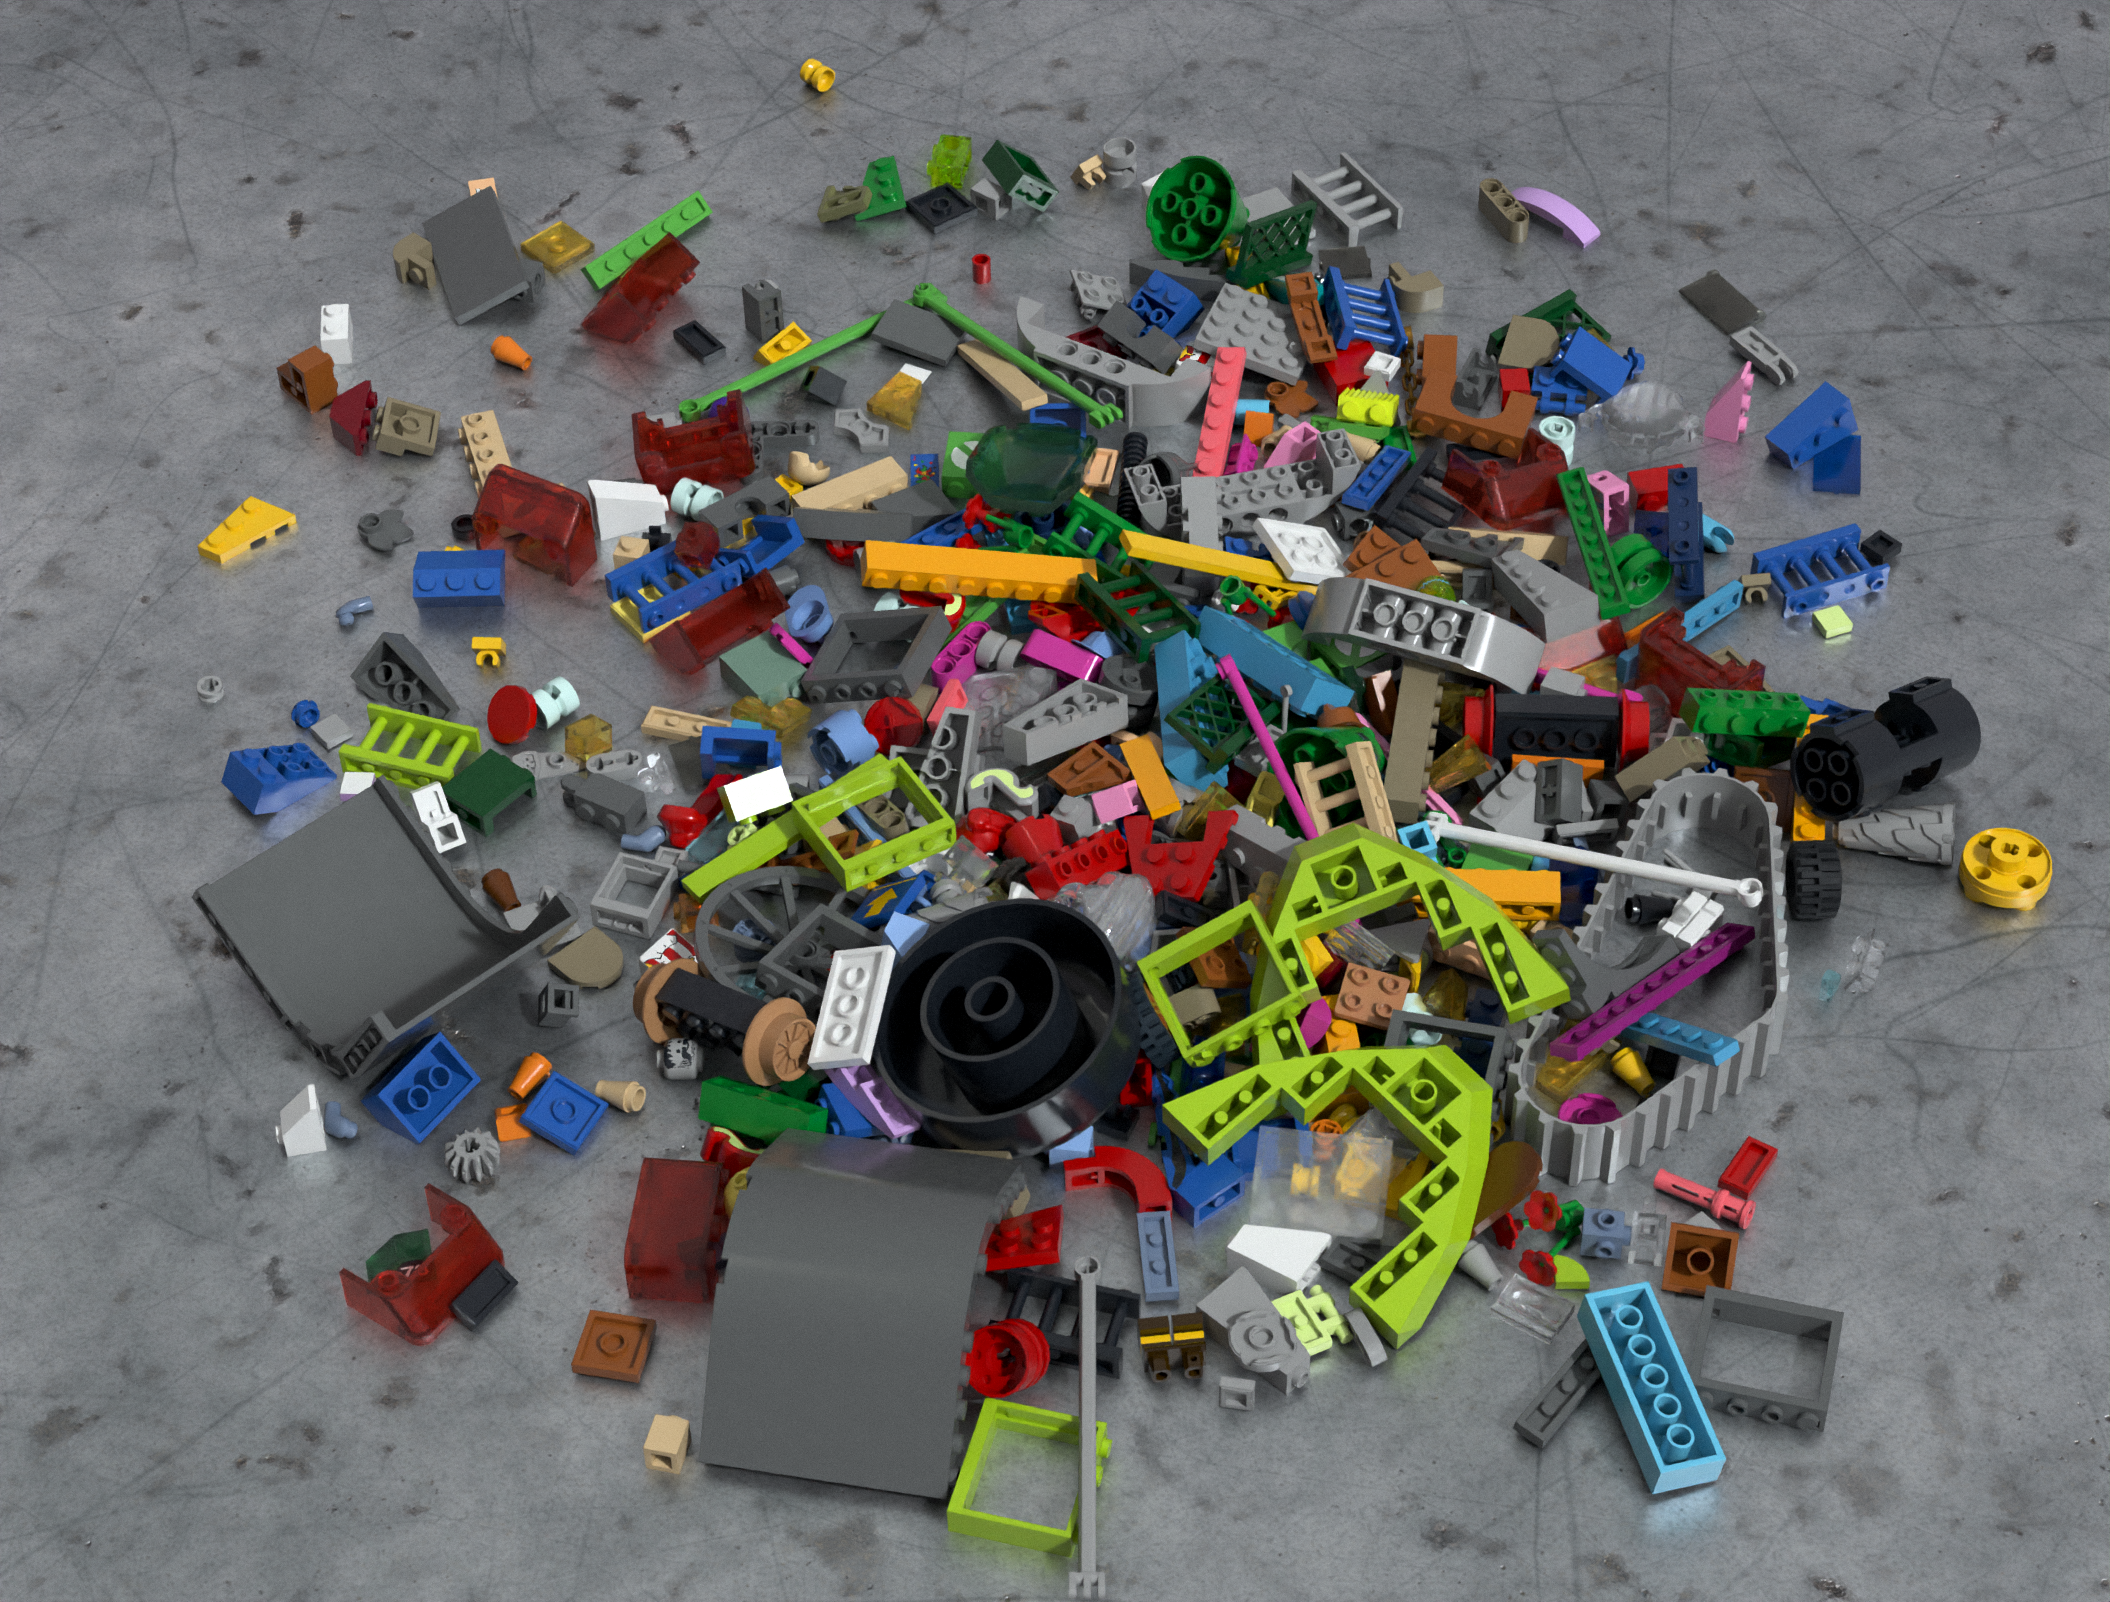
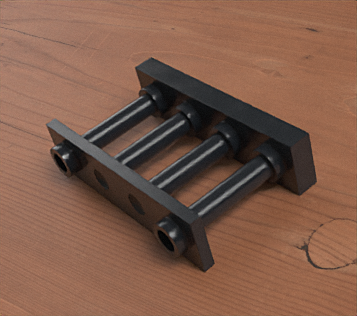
(1413, 485)
(1057, 1290)

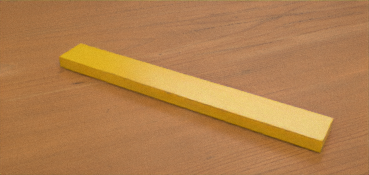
(1209, 561)

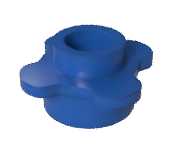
(1637, 361)

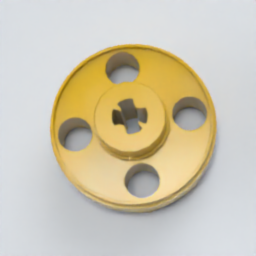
(2005, 868)

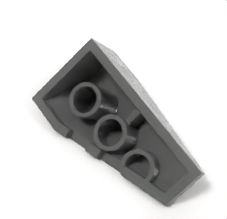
(403, 679)

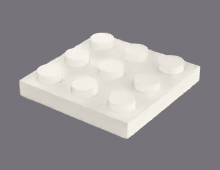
(1302, 550)

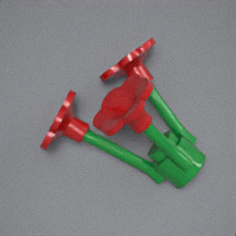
(1014, 533)
(1241, 593)
(1543, 1215)

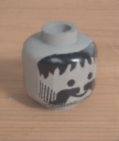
(681, 1059)

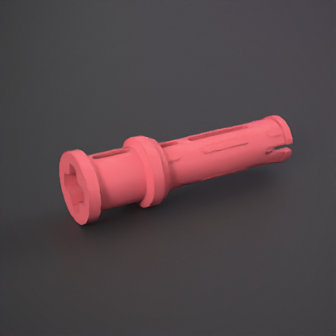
(1719, 1207)

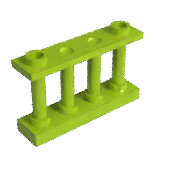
(404, 771)

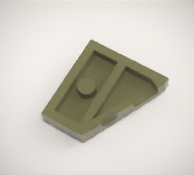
(842, 203)

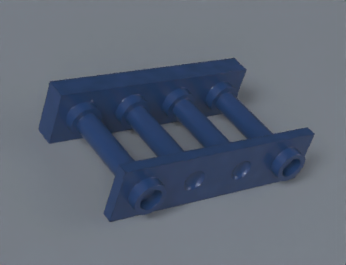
(1686, 535)

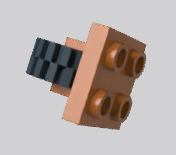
(1216, 968)

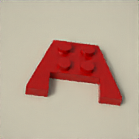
(1178, 866)

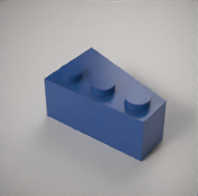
(1812, 426)

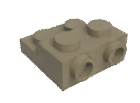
(405, 427)

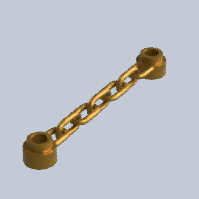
(1408, 331)

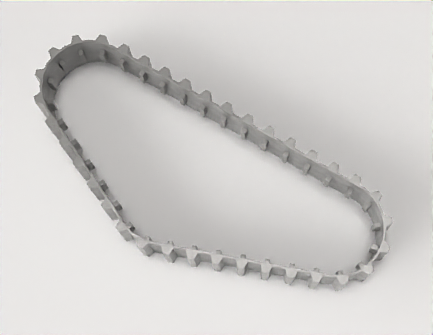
(1602, 1149)

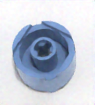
(842, 743)

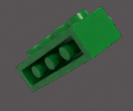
(1744, 712)
(756, 1110)

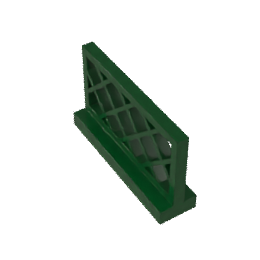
(1275, 261)
(1555, 313)
(1239, 733)

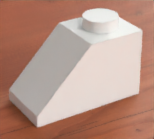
(302, 1124)

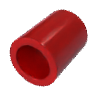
(981, 268)

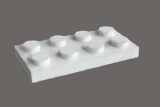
(851, 1007)

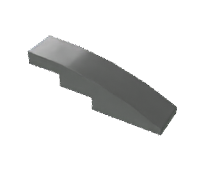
(1193, 278)
(853, 524)

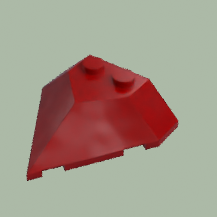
(1068, 619)

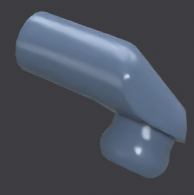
(346, 612)
(645, 841)
(337, 1124)

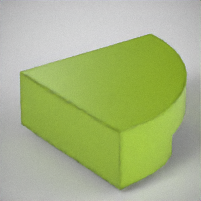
(1570, 1274)

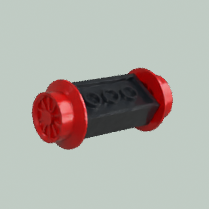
(1558, 726)

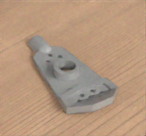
(543, 764)

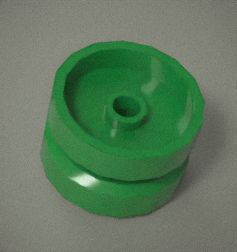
(1641, 569)

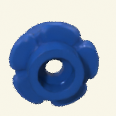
(305, 713)

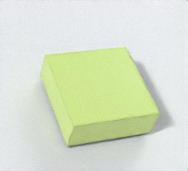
(1832, 621)

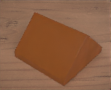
(1699, 1258)

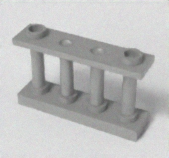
(1337, 217)

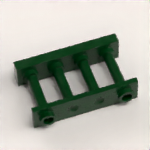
(1128, 629)

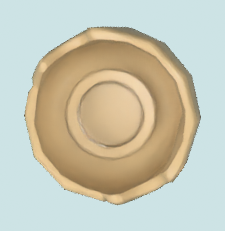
(805, 472)

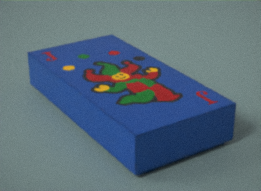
(924, 468)

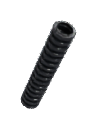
(1133, 453)

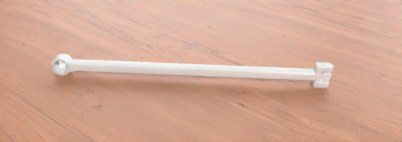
(1747, 890)

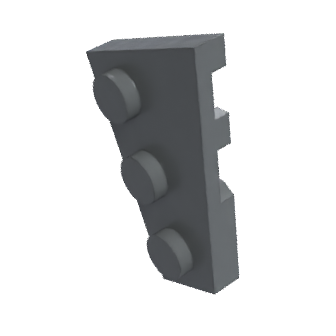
(1468, 549)

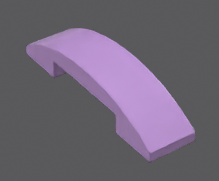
(1575, 224)

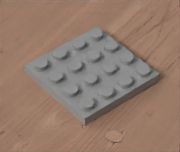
(1259, 326)

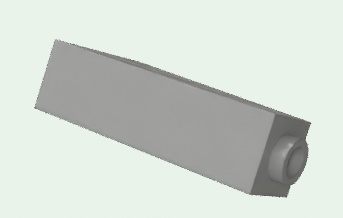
(1238, 1296)

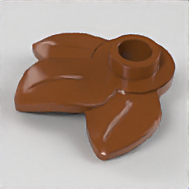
(1290, 398)

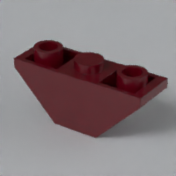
(352, 416)

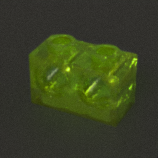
(950, 161)

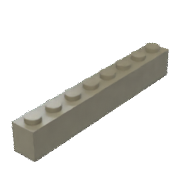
(1411, 740)

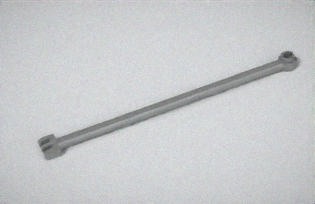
(1087, 1572)

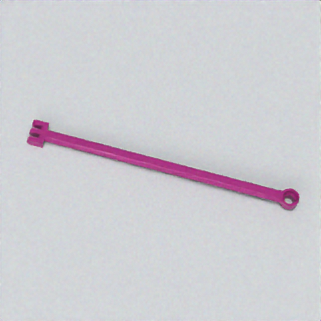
(1228, 669)

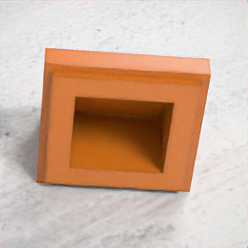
(1258, 426)
(508, 1122)

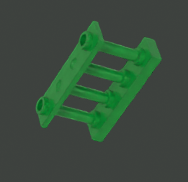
(1106, 527)

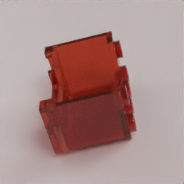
(700, 450)
(1676, 665)
(675, 1230)

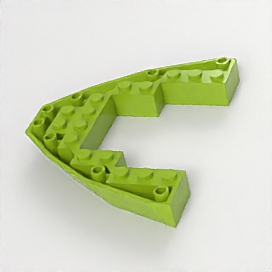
(1361, 873)
(1428, 1098)

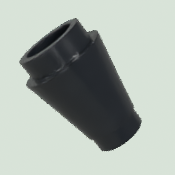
(1646, 909)

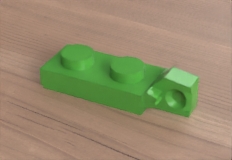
(1370, 431)

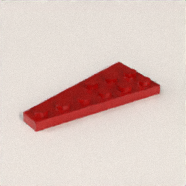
(1026, 1240)

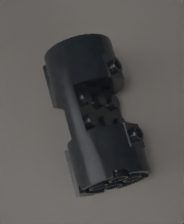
(1865, 756)

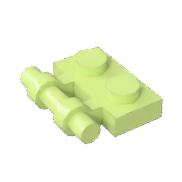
(1309, 1328)

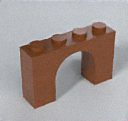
(1499, 434)

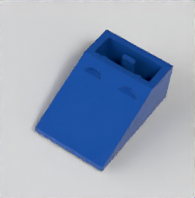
(1165, 305)
(275, 776)

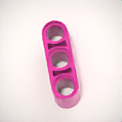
(1057, 654)
(958, 657)

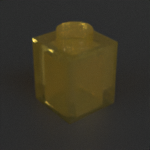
(588, 737)

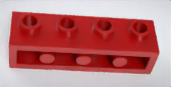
(1081, 864)

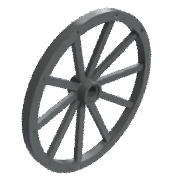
(806, 962)

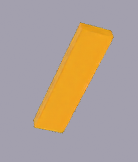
(1150, 777)

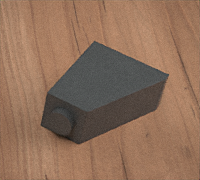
(922, 500)

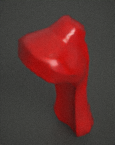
(687, 823)
(984, 828)

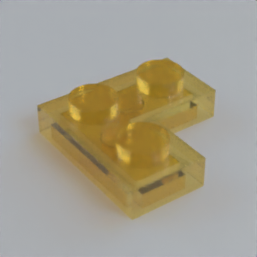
(782, 717)

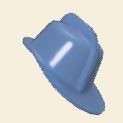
(809, 615)
(1100, 644)

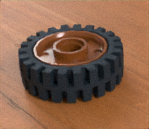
(1156, 1036)

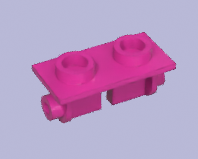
(1241, 457)

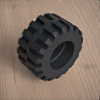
(1813, 879)

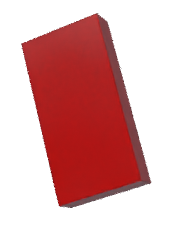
(1747, 1168)

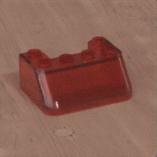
(641, 291)

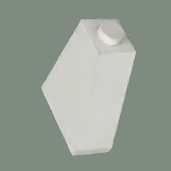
(625, 507)
(1278, 1256)

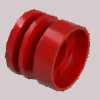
(994, 1370)

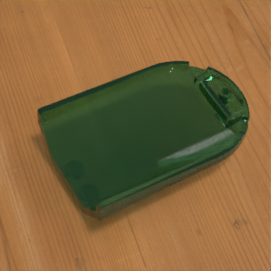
(1030, 466)

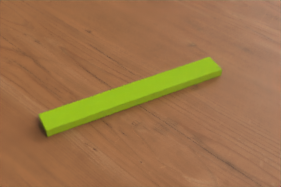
(757, 848)

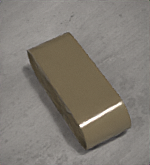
(1503, 210)
(884, 817)
(1196, 1006)

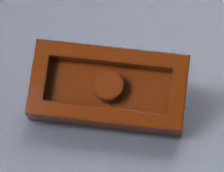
(1381, 701)

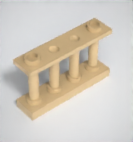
(1368, 789)

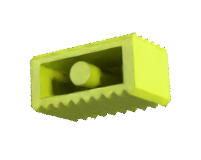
(1368, 407)

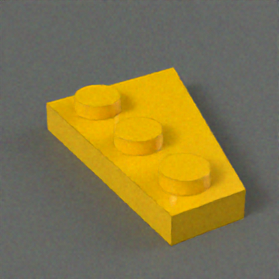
(245, 525)

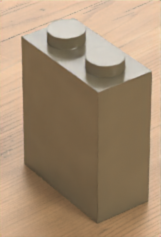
(1662, 763)

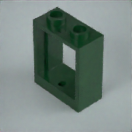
(1020, 174)

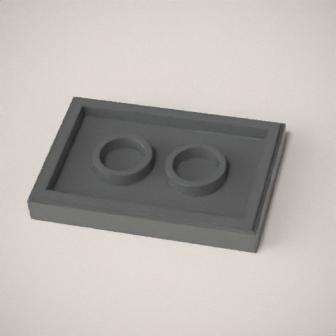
(918, 333)

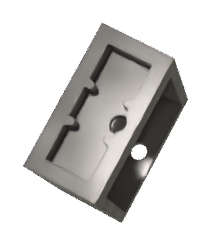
(628, 917)

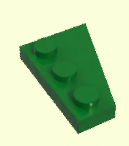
(885, 184)

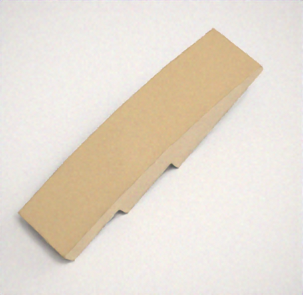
(1535, 544)

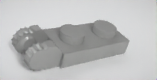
(1764, 355)

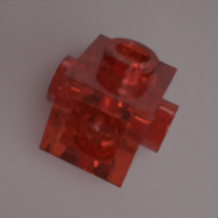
(697, 545)

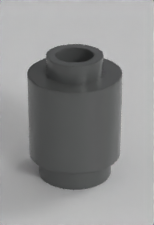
(785, 578)

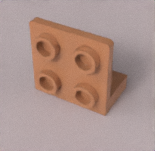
(1370, 996)

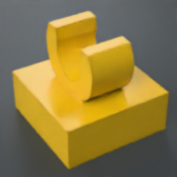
(488, 647)

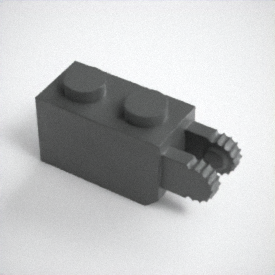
(605, 801)

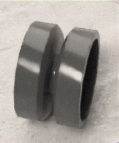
(1137, 682)

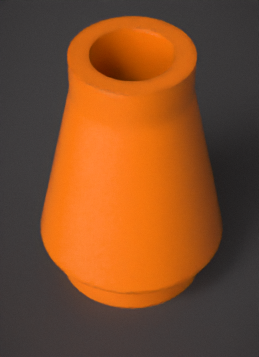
(509, 352)
(530, 1074)

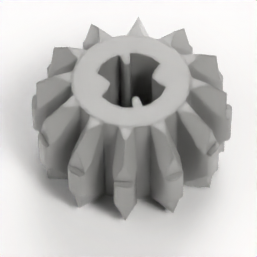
(472, 1155)

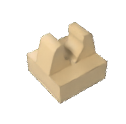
(1087, 170)

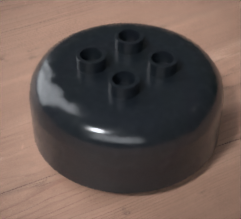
(1009, 1028)

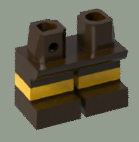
(1161, 1356)

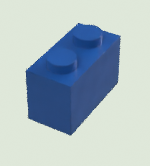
(1208, 1190)

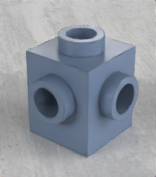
(1604, 1233)

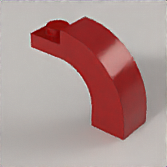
(1122, 1171)

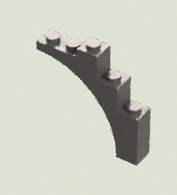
(1593, 984)

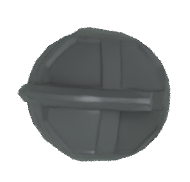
(1169, 467)

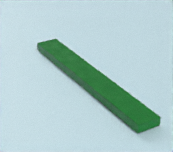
(1593, 543)

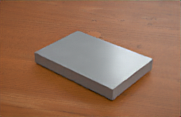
(1267, 203)

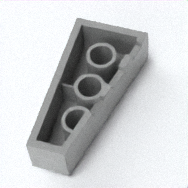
(1544, 597)
(1065, 722)
(949, 763)
(1257, 846)

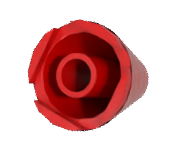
(1033, 838)

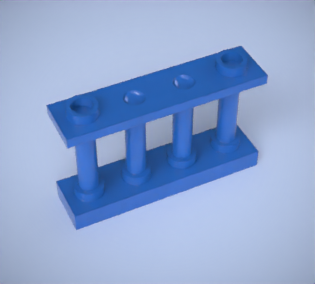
(1344, 321)
(1814, 550)
(659, 564)

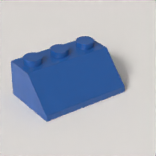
(459, 578)
(421, 1088)

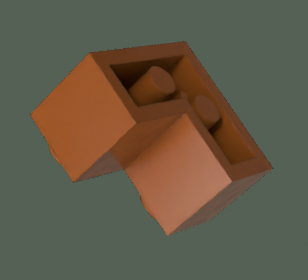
(1436, 353)
(309, 379)

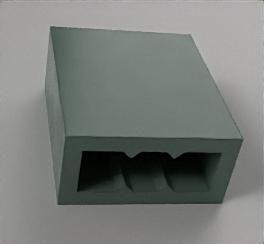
(763, 670)

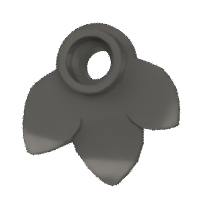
(384, 529)

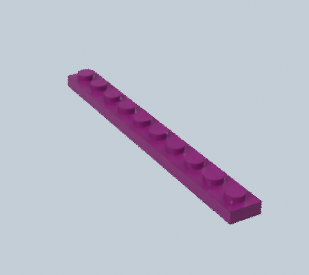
(1651, 992)

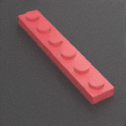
(1220, 412)

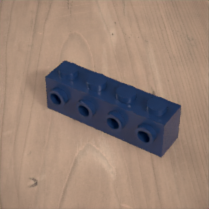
(1482, 1010)

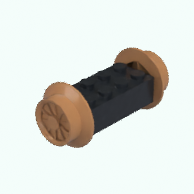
(682, 1003)

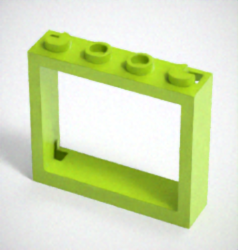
(889, 856)
(1199, 942)
(1028, 1421)

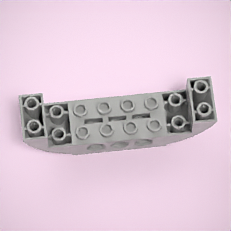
(1139, 392)
(1275, 493)
(1425, 631)

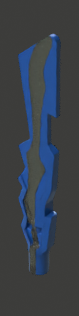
(1176, 1158)

